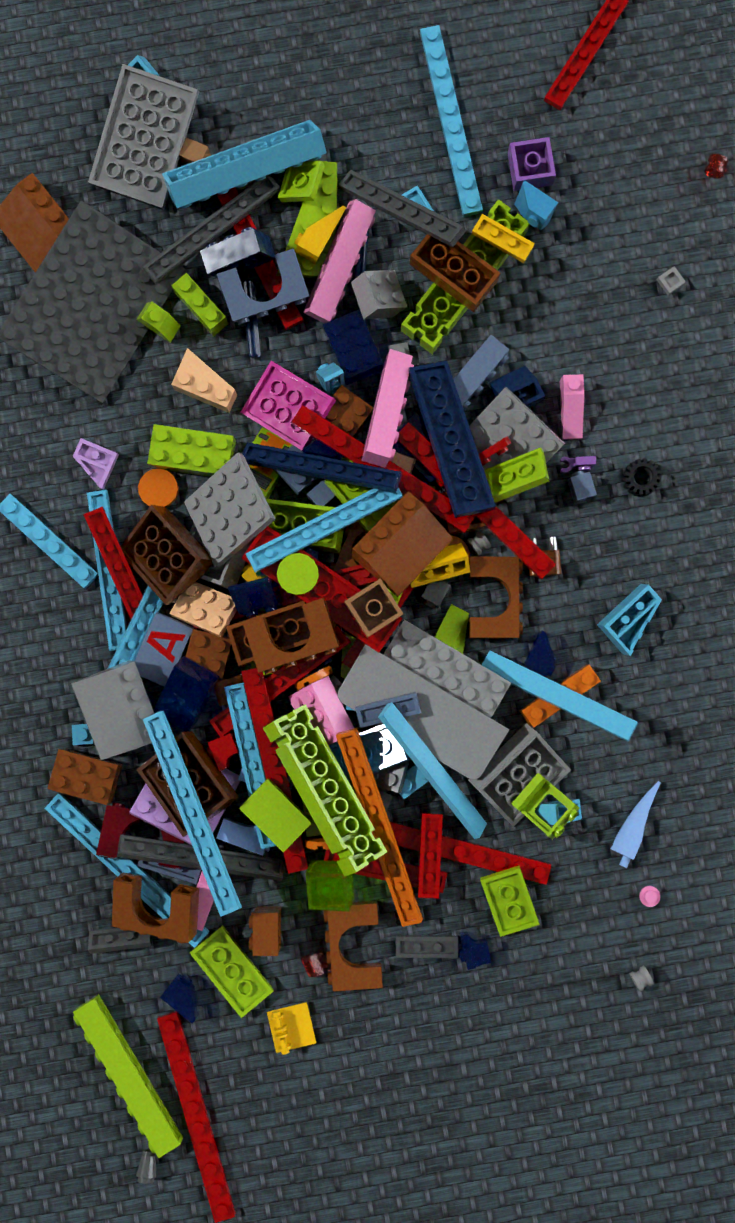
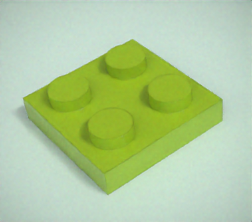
(301, 182)

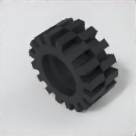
(650, 469)

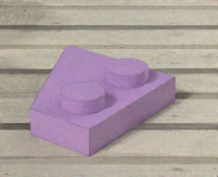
(96, 461)

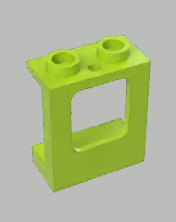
(531, 798)

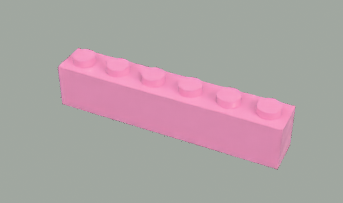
(340, 261)
(387, 409)

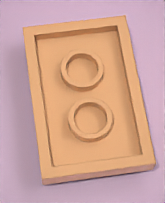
(205, 609)

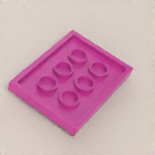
(278, 400)

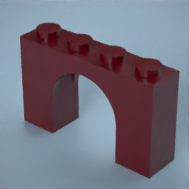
(118, 821)

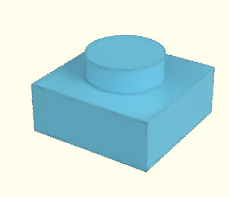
(81, 735)

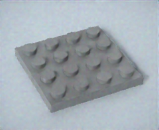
(512, 418)
(229, 510)

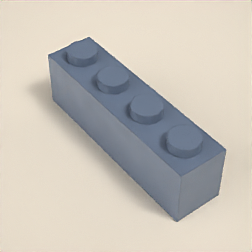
(479, 369)

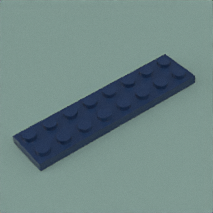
(451, 439)

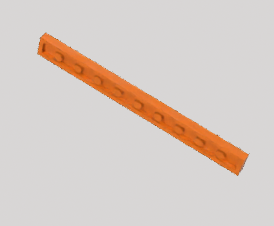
(371, 801)

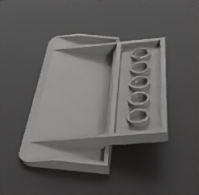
(452, 691)

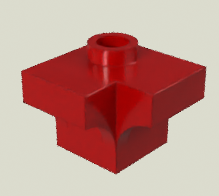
(222, 750)

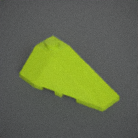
(454, 628)

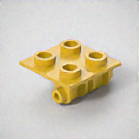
(291, 1027)

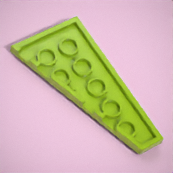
(313, 211)

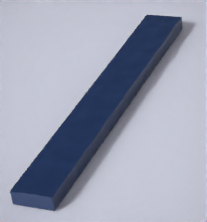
(322, 467)

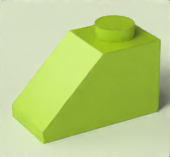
(158, 321)

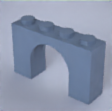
(243, 307)

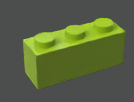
(200, 304)

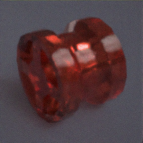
(716, 166)

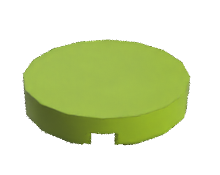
(297, 574)

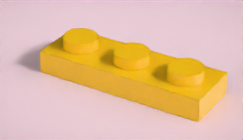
(503, 238)

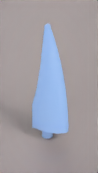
(631, 833)

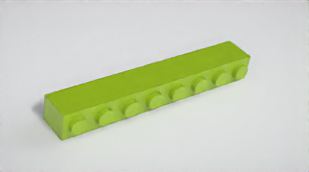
(128, 1076)

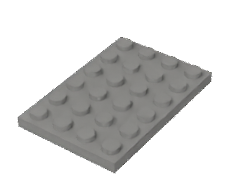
(143, 135)

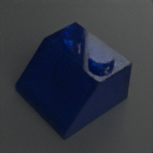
(256, 596)

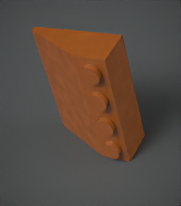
(31, 220)
(401, 544)

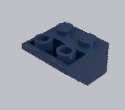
(522, 384)

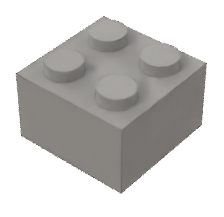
(379, 294)

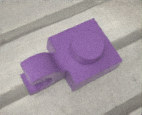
(583, 463)

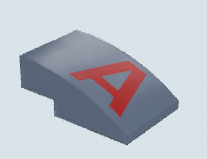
(162, 648)

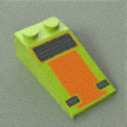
(267, 477)

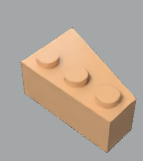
(202, 383)

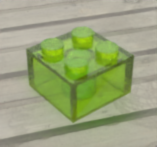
(328, 887)

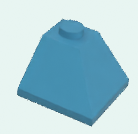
(535, 205)

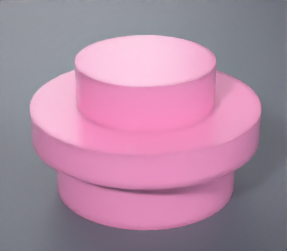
(649, 896)

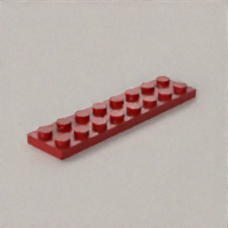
(334, 590)

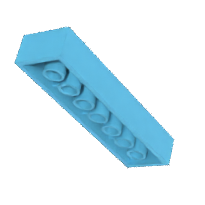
(244, 164)

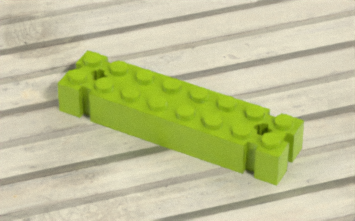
(442, 308)
(325, 790)

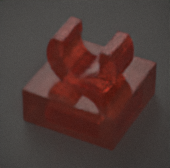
(312, 964)

